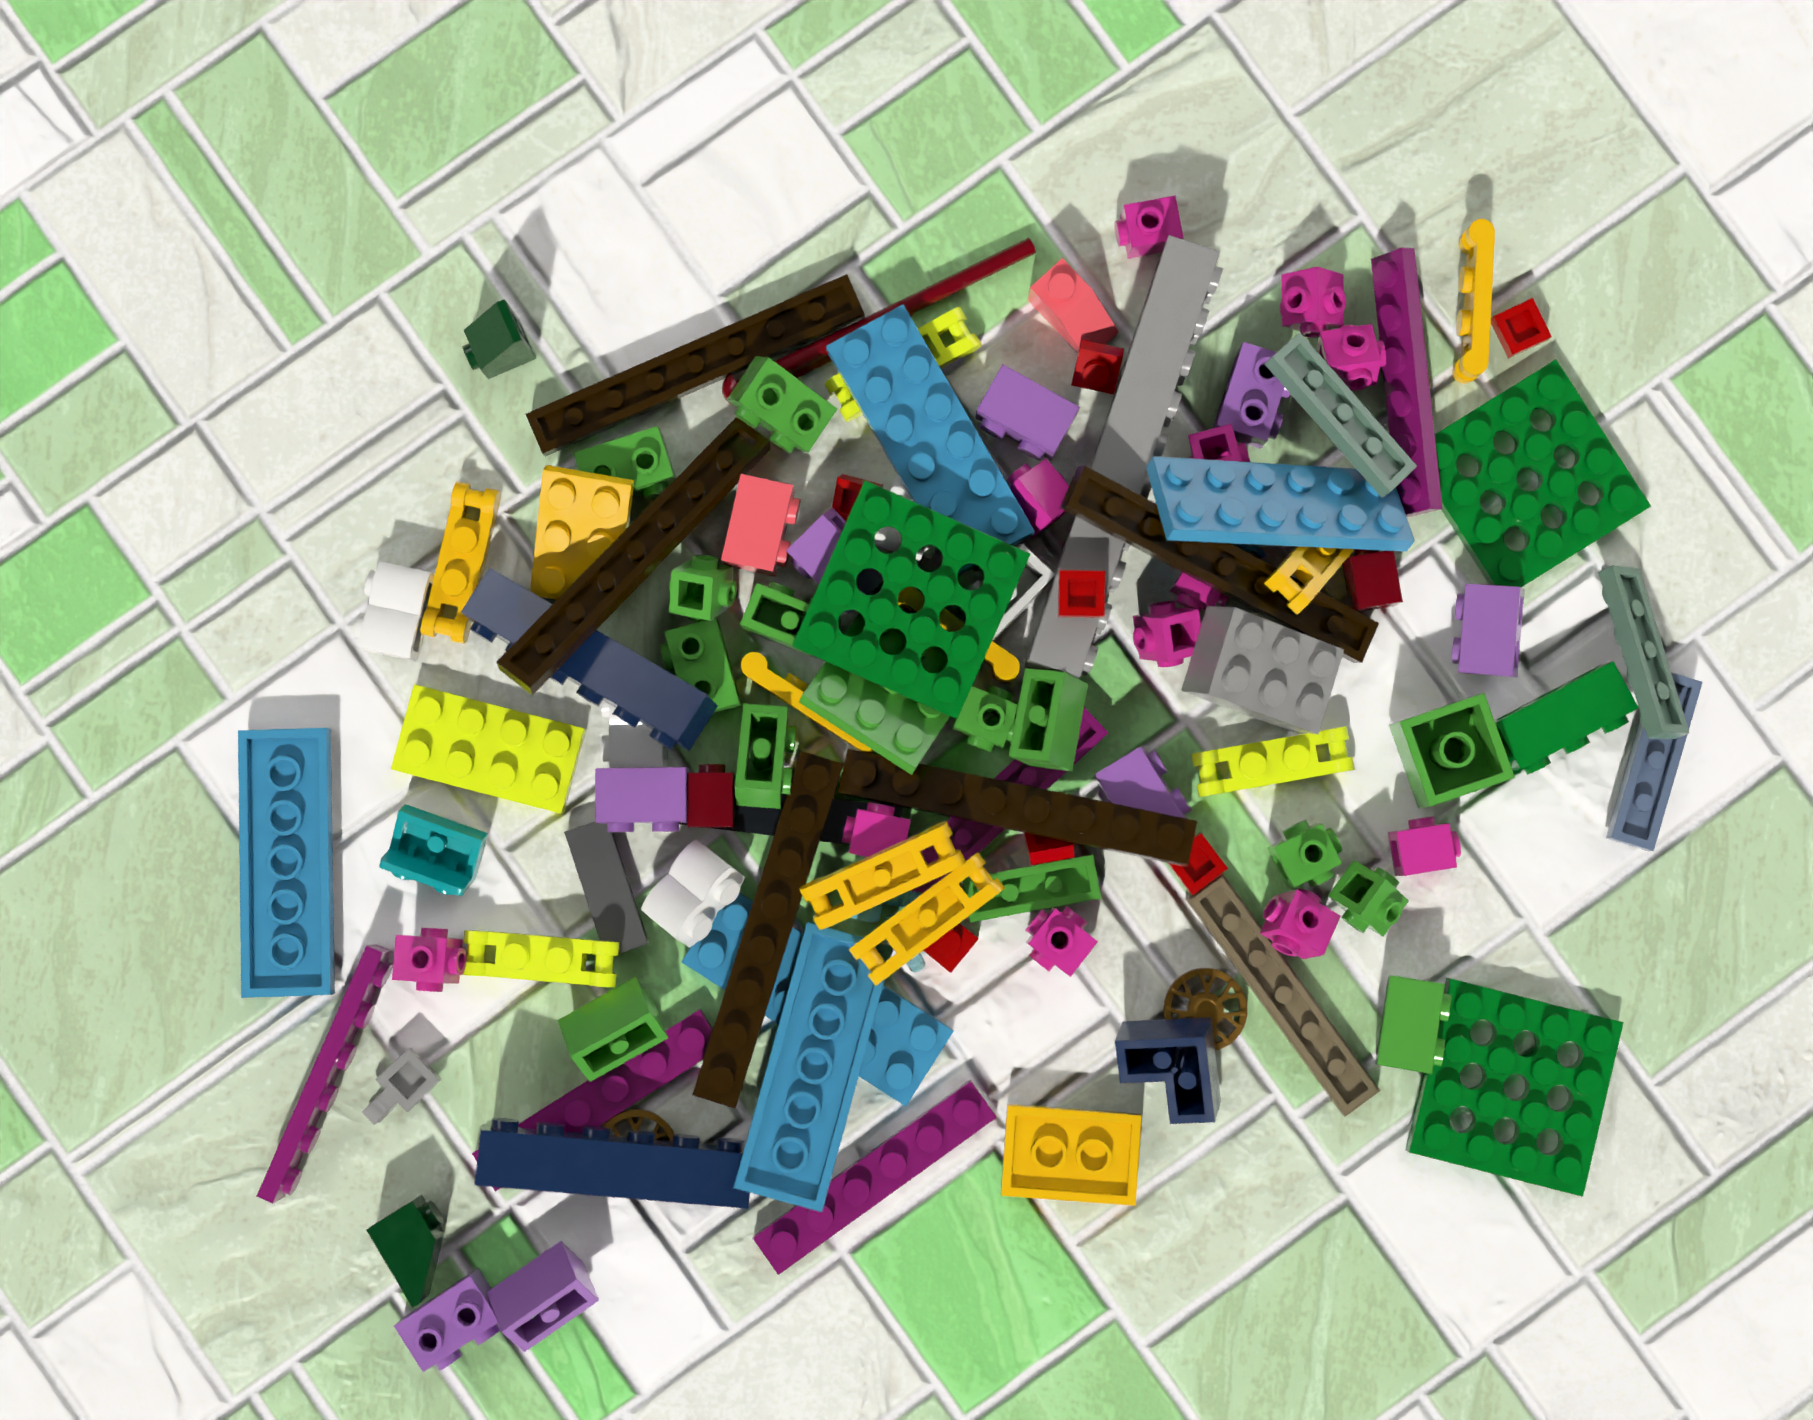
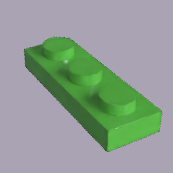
(1039, 888)

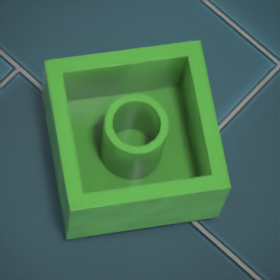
(1451, 751)

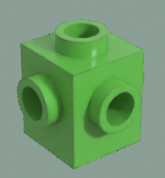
(702, 588)
(972, 724)
(1291, 859)
(1368, 898)

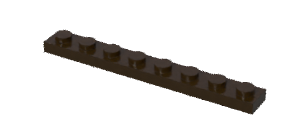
(695, 365)
(633, 556)
(1217, 565)
(1020, 808)
(767, 930)

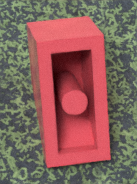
(1071, 306)

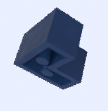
(1173, 1053)

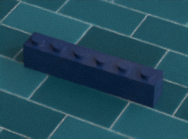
(599, 666)
(610, 1165)

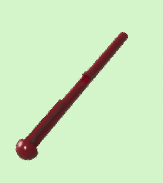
(815, 354)

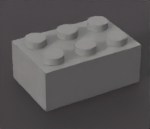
(1262, 669)

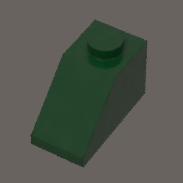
(497, 341)
(411, 1246)

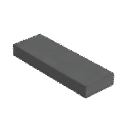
(606, 886)

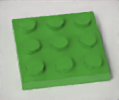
(876, 715)

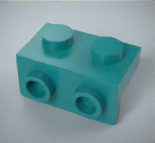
(434, 851)

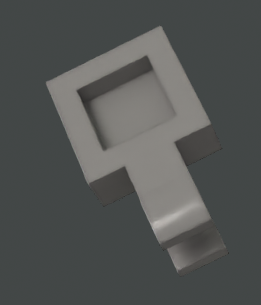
(404, 1084)

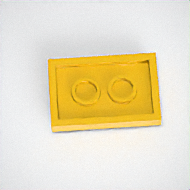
(575, 525)
(1071, 1154)

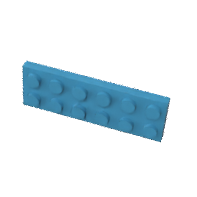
(926, 427)
(1275, 505)
(286, 862)
(902, 1036)
(811, 1071)

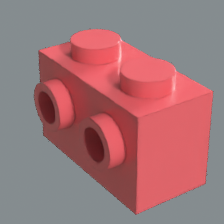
(760, 525)

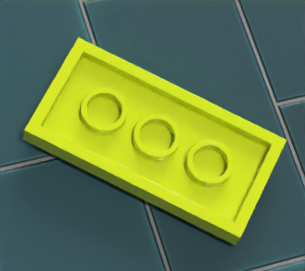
(488, 749)

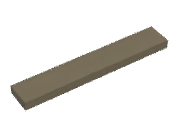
(1283, 995)

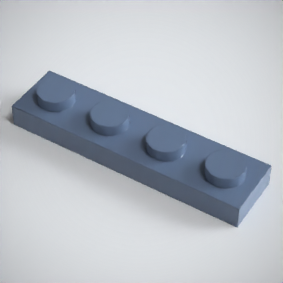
(1650, 778)

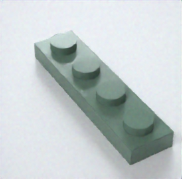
(1340, 415)
(1643, 653)

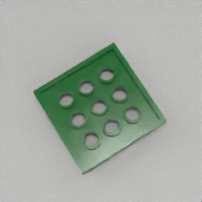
(1557, 486)
(982, 607)
(1575, 1123)

